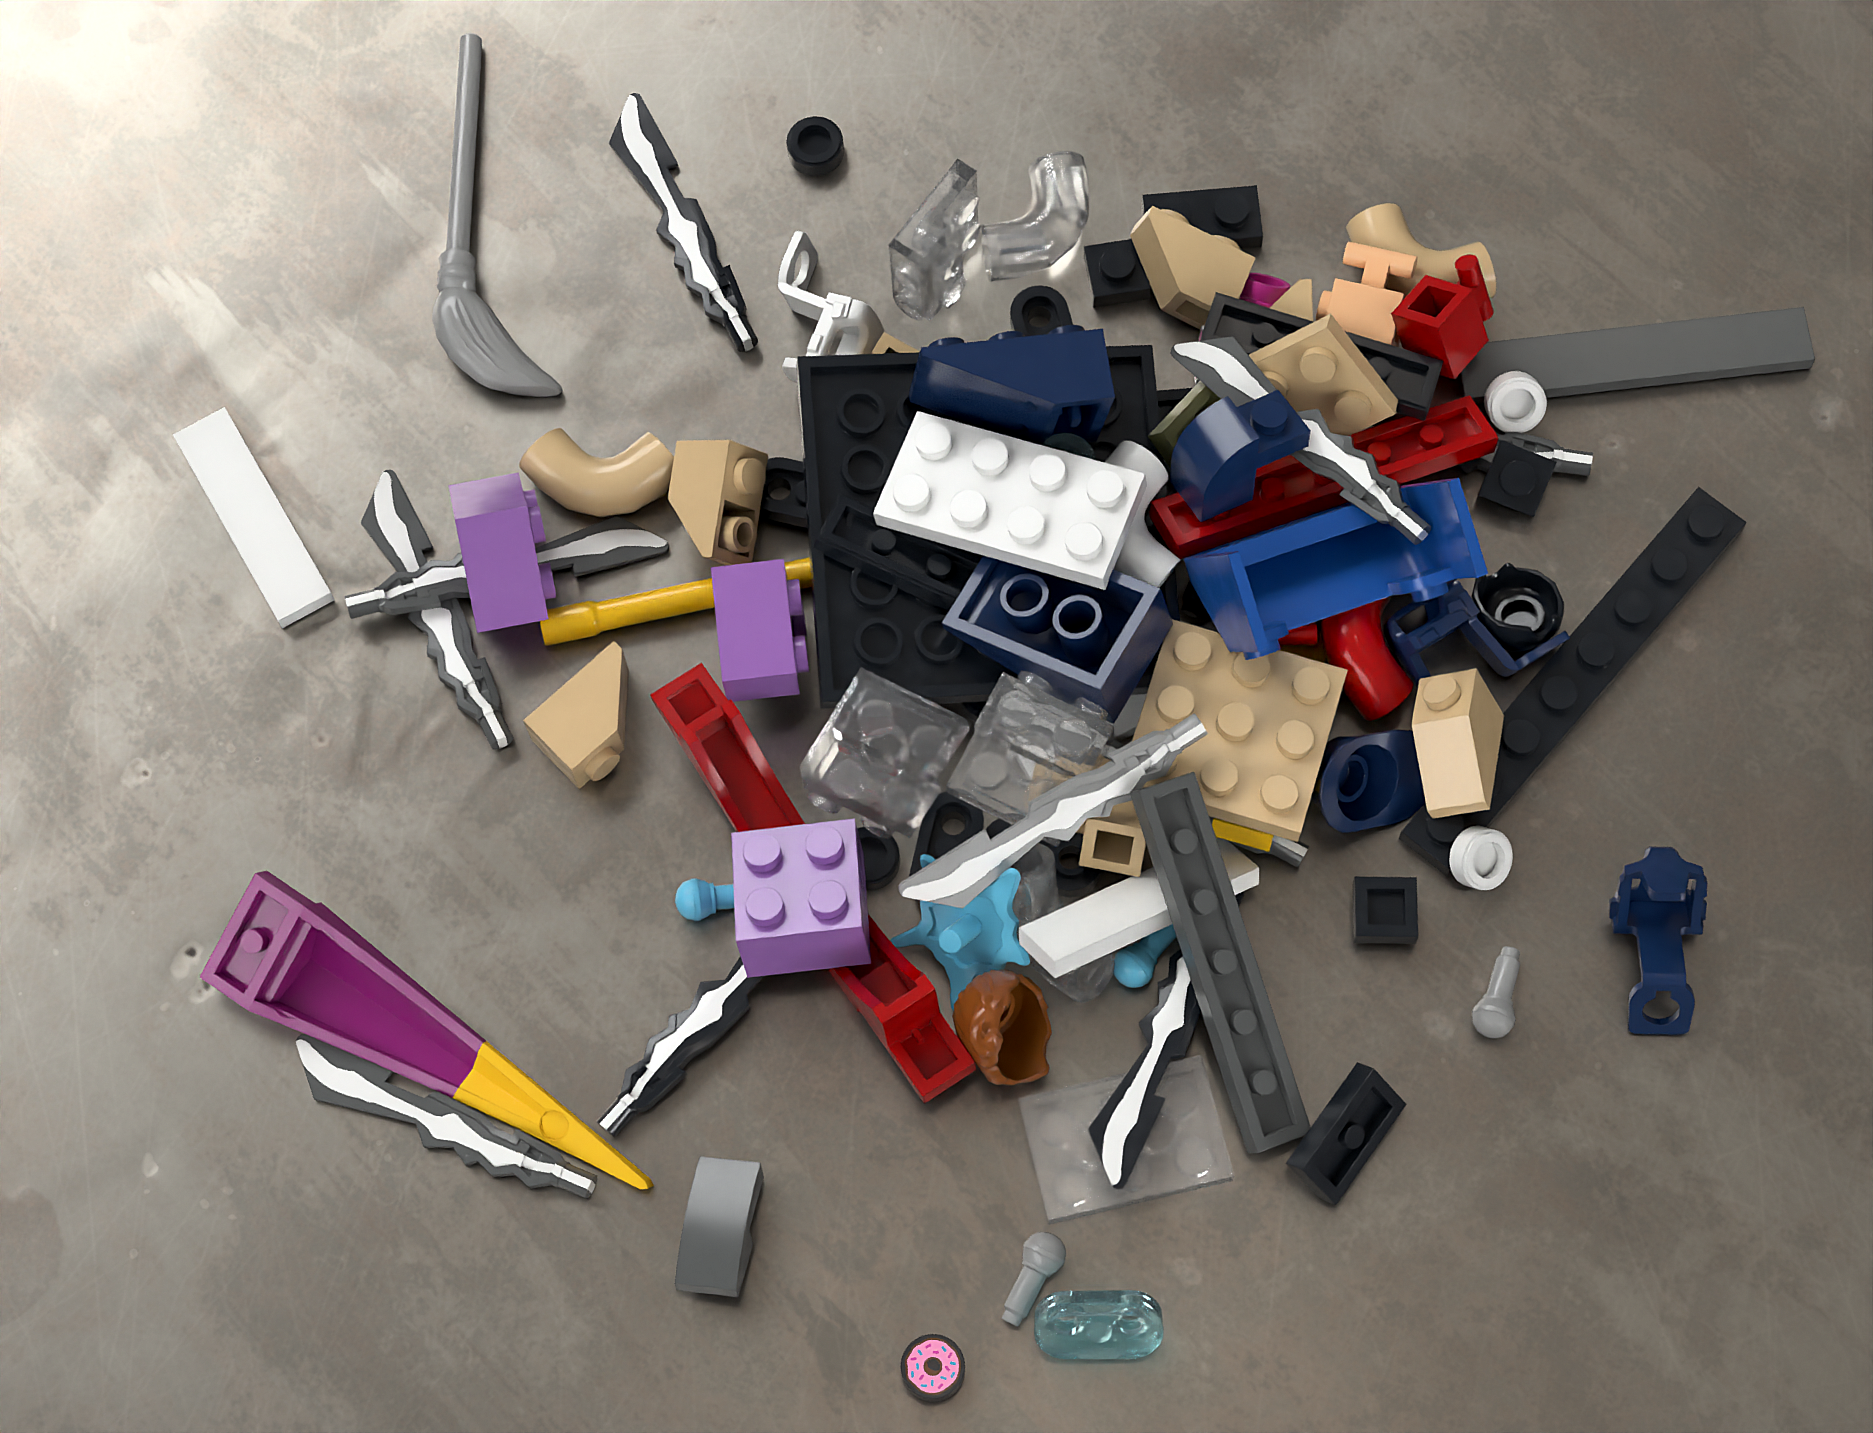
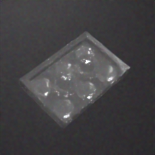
(1179, 1156)

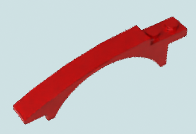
(890, 990)

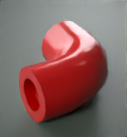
(1357, 644)

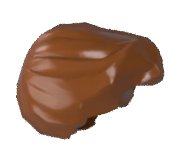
(1004, 1026)

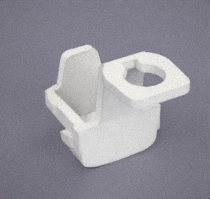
(836, 312)

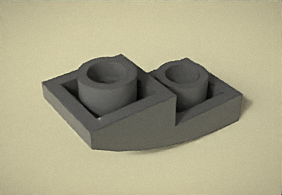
(717, 1226)

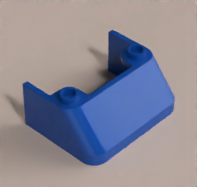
(1332, 565)

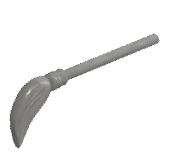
(460, 317)

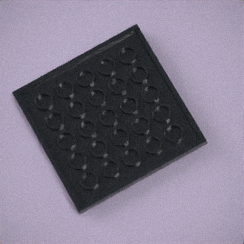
(851, 434)

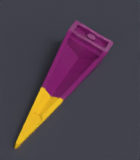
(327, 981)

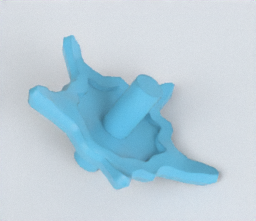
(970, 937)

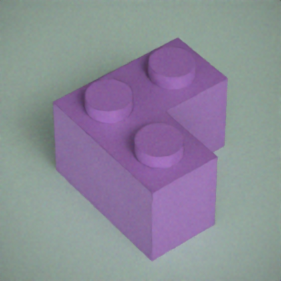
(498, 551)
(759, 630)

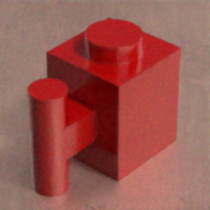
(1446, 317)

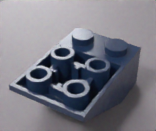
(1020, 382)

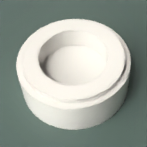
(1515, 402)
(1481, 858)

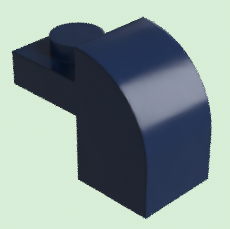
(1226, 445)

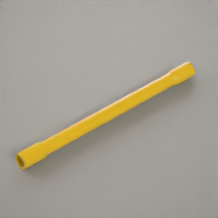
(592, 618)

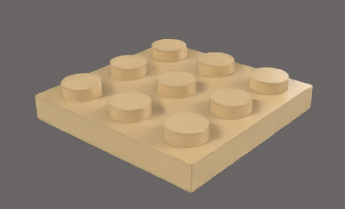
(1261, 720)

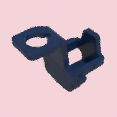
(1446, 615)
(1658, 915)

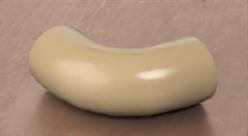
(1386, 228)
(595, 483)

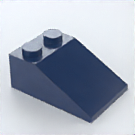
(1064, 631)

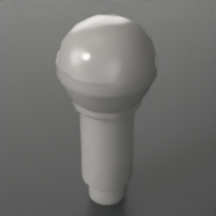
(1495, 1012)
(1042, 1257)

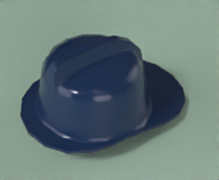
(1369, 780)

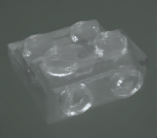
(933, 244)
(1027, 747)
(882, 755)

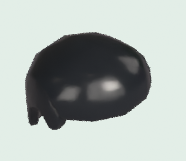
(1518, 607)

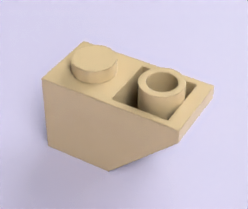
(1188, 264)
(719, 496)

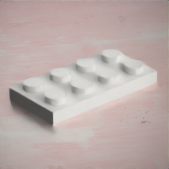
(1010, 500)

